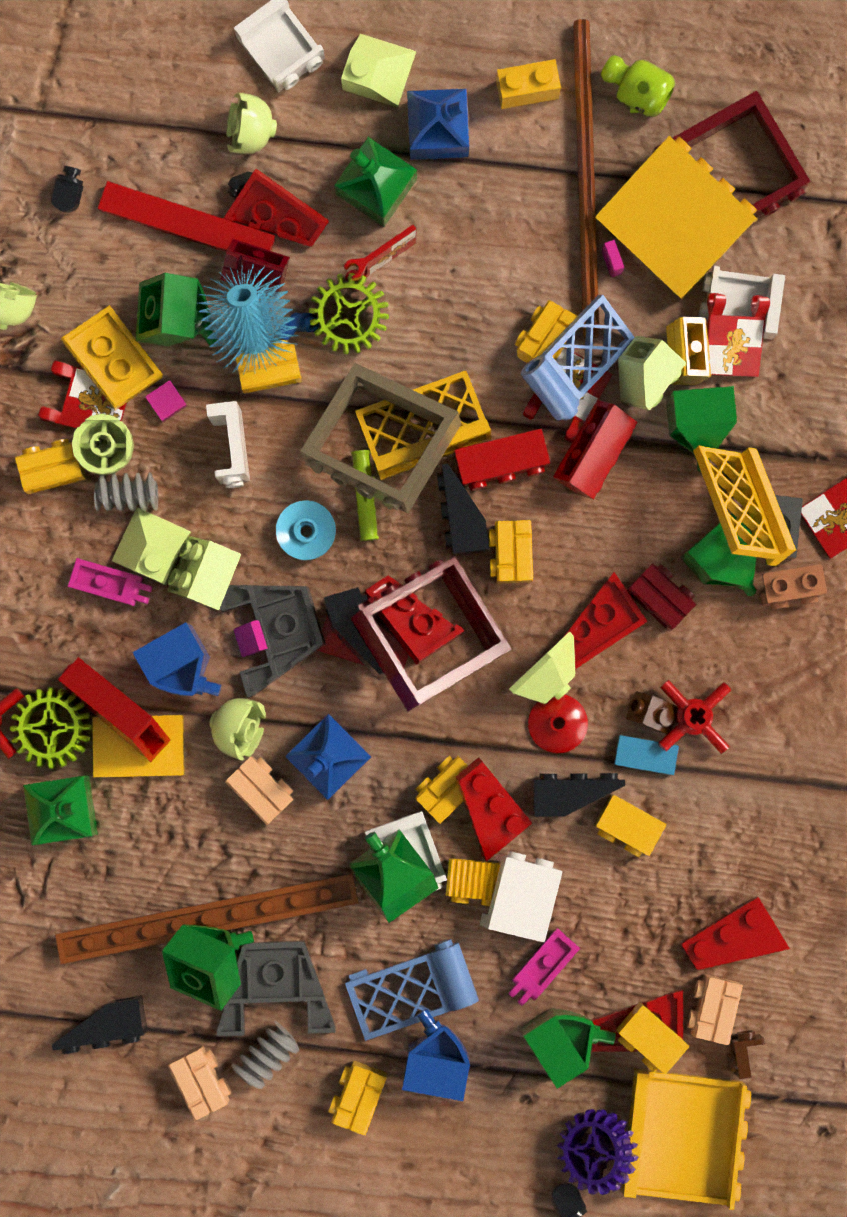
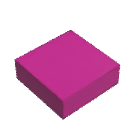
(612, 258)
(166, 401)
(250, 638)

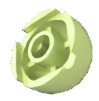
(249, 124)
(15, 304)
(102, 444)
(237, 727)

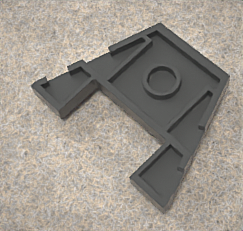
(287, 625)
(276, 974)

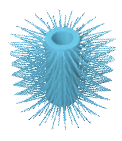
(248, 319)

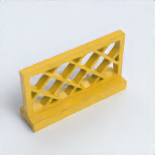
(407, 457)
(754, 495)

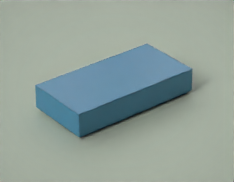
(645, 755)

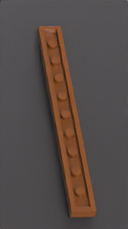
(220, 914)

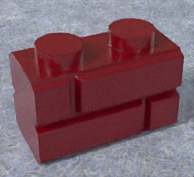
(242, 256)
(662, 596)

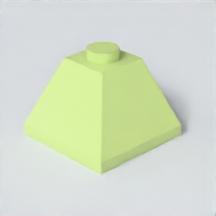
(377, 70)
(151, 546)
(550, 674)

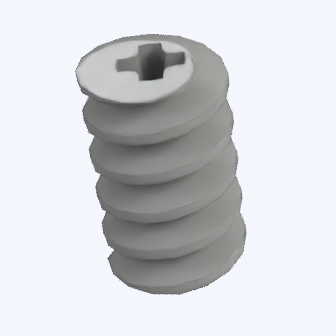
(126, 491)
(266, 1057)

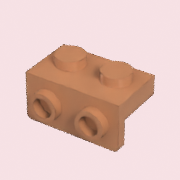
(793, 584)

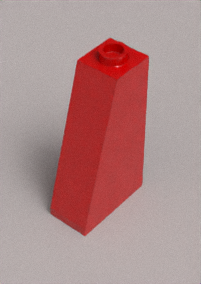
(115, 709)

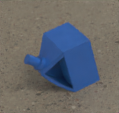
(438, 124)
(177, 663)
(328, 756)
(436, 1062)

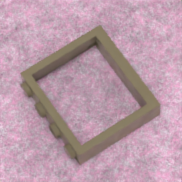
(406, 398)

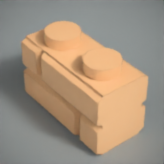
(260, 789)
(714, 1009)
(199, 1082)

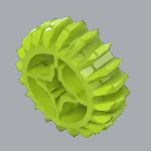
(335, 291)
(50, 713)

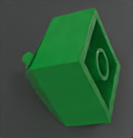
(375, 181)
(170, 310)
(701, 416)
(716, 565)
(60, 810)
(393, 874)
(204, 963)
(564, 1042)

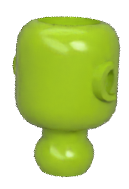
(641, 85)

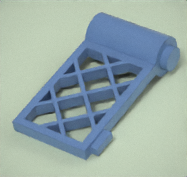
(547, 376)
(449, 976)

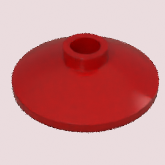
(558, 740)

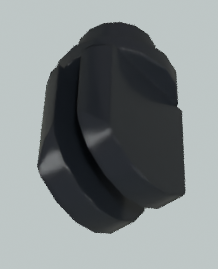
(67, 190)
(568, 1201)

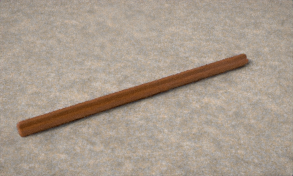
(586, 173)

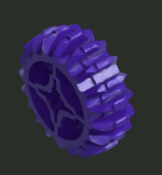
(591, 1172)

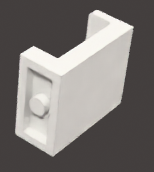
(279, 44)
(739, 291)
(231, 415)
(418, 834)
(523, 897)

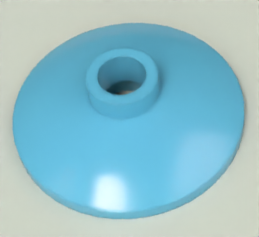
(298, 516)

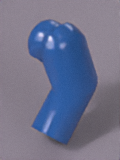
(302, 322)

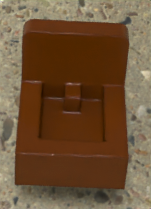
(652, 712)
(739, 1060)

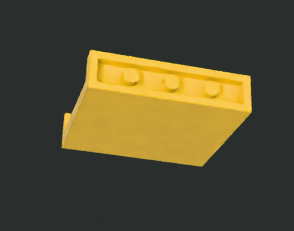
(677, 216)
(687, 1137)

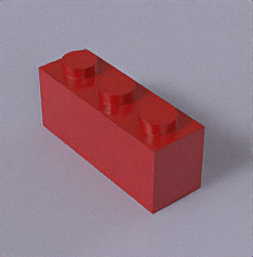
(595, 449)
(502, 459)

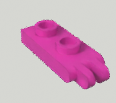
(108, 582)
(543, 966)

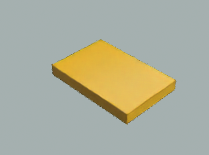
(112, 357)
(118, 759)

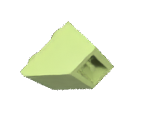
(647, 371)
(203, 572)

